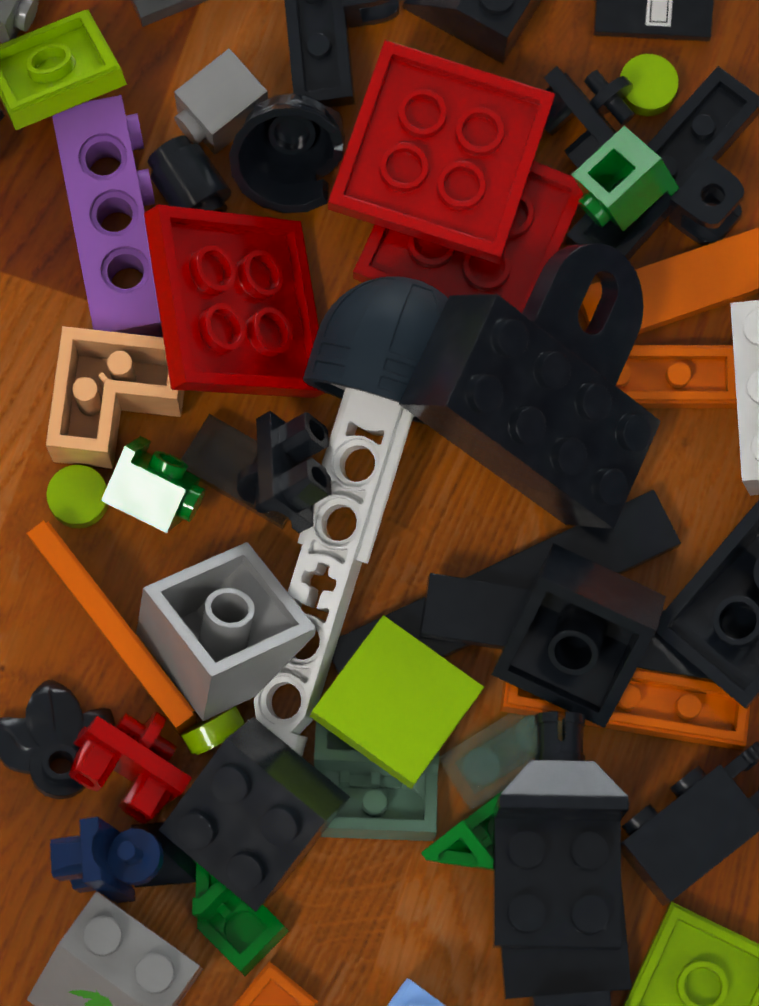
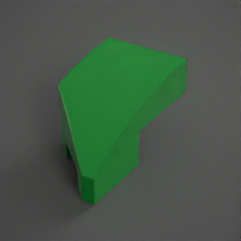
(468, 842)
(233, 925)

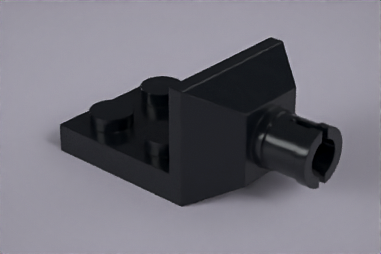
(558, 848)

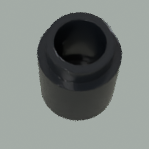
(188, 176)

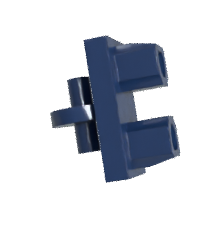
(106, 859)

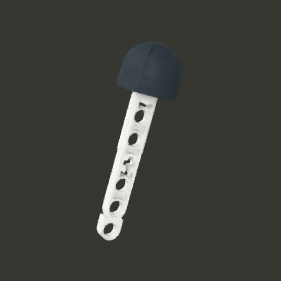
(367, 360)

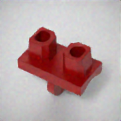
(136, 754)

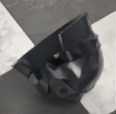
(285, 150)

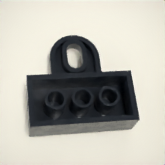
(541, 393)

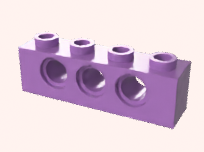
(83, 137)

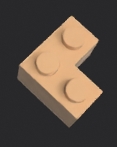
(97, 380)

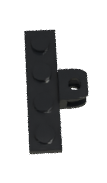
(321, 44)
(690, 147)

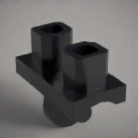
(572, 102)
(283, 472)

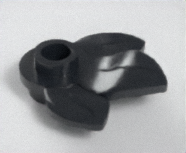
(46, 735)

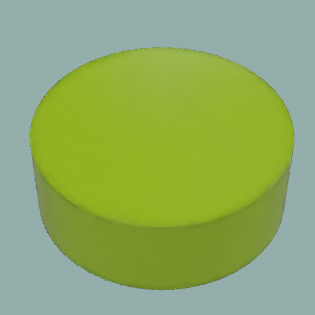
(653, 83)
(76, 496)
(212, 731)

